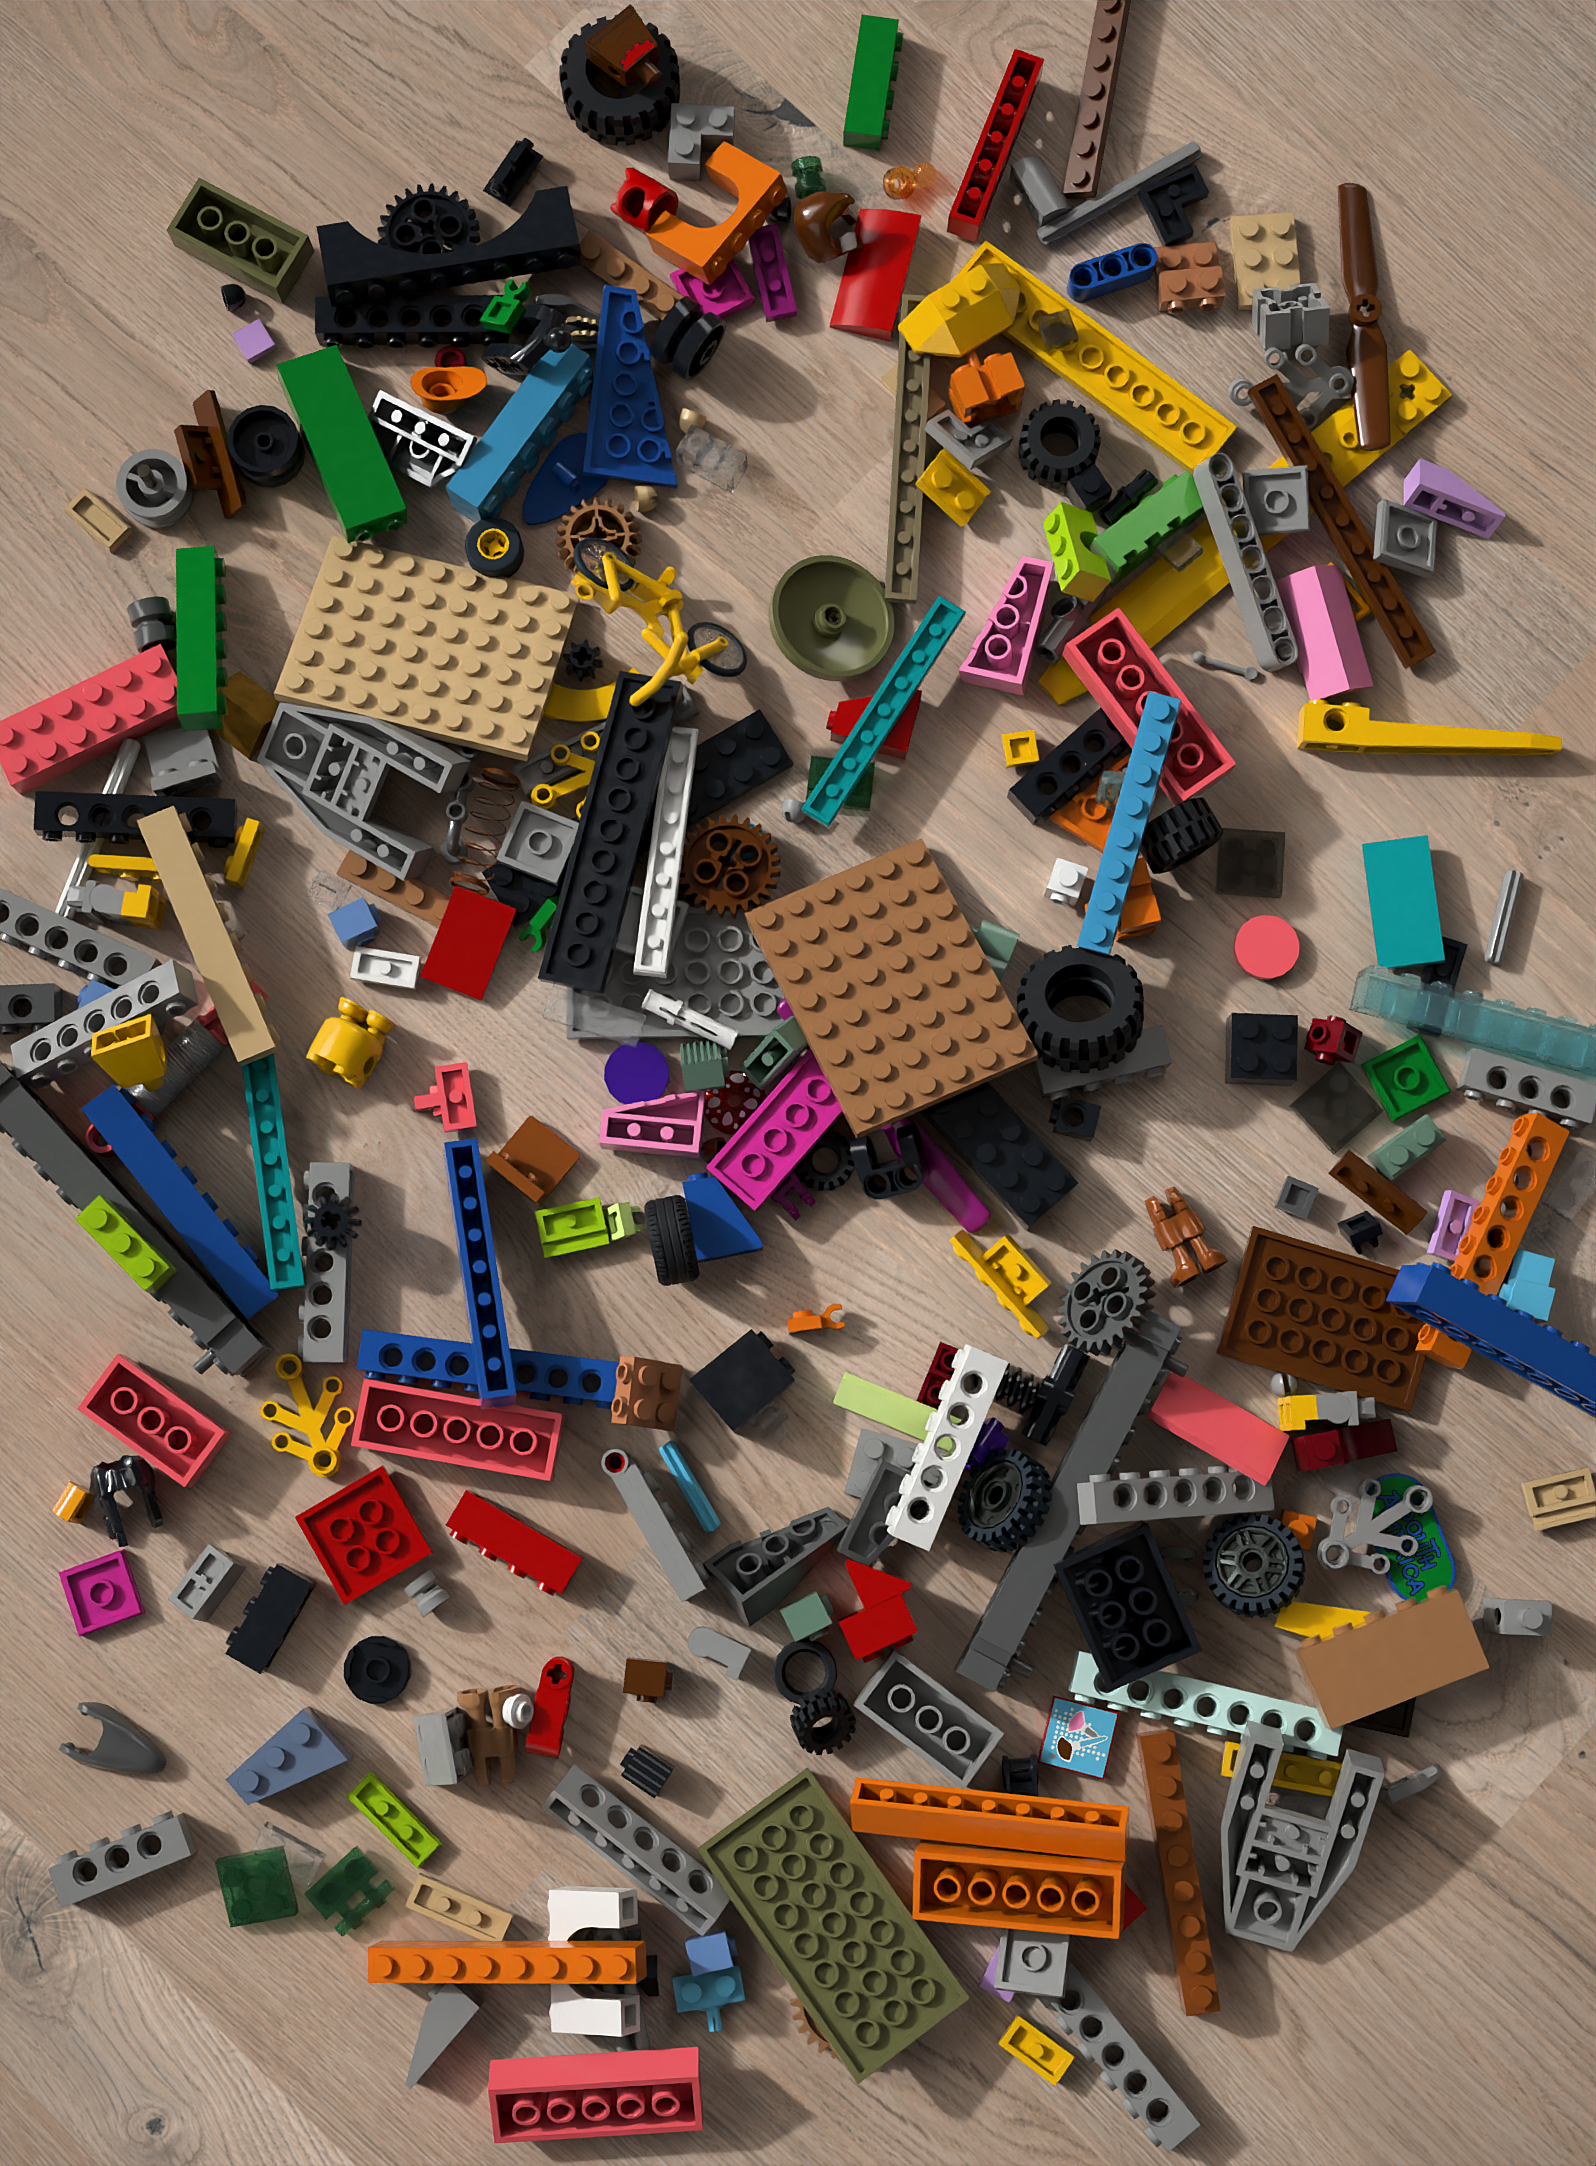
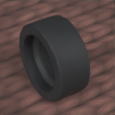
(803, 1646)

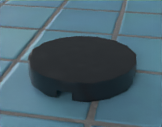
(377, 1669)

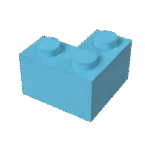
(1527, 1285)

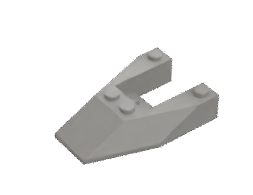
(336, 770)
(1280, 1862)

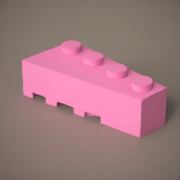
(1006, 645)

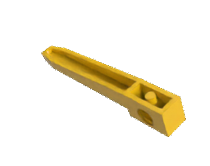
(1381, 737)

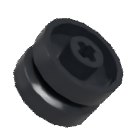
(687, 338)
(266, 446)

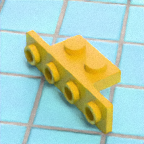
(1009, 1275)

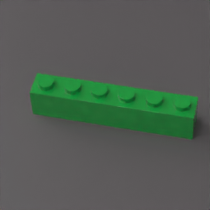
(200, 638)

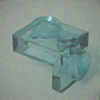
(1110, 789)

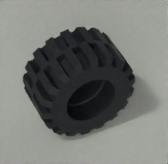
(1058, 419)
(1180, 835)

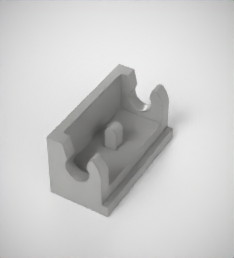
(207, 1583)

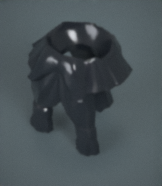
(120, 1475)

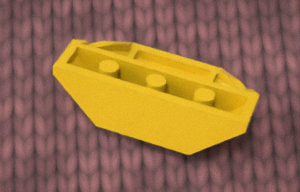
(963, 312)

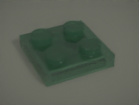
(257, 1886)

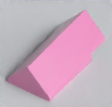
(1324, 632)

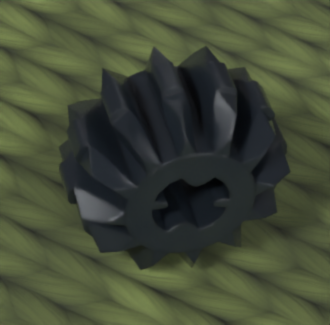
(327, 1233)

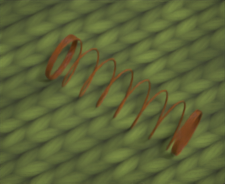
(510, 785)

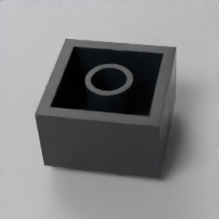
(1261, 1049)

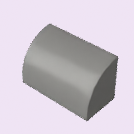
(1038, 190)

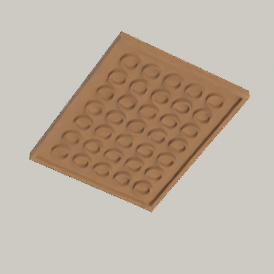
(890, 987)

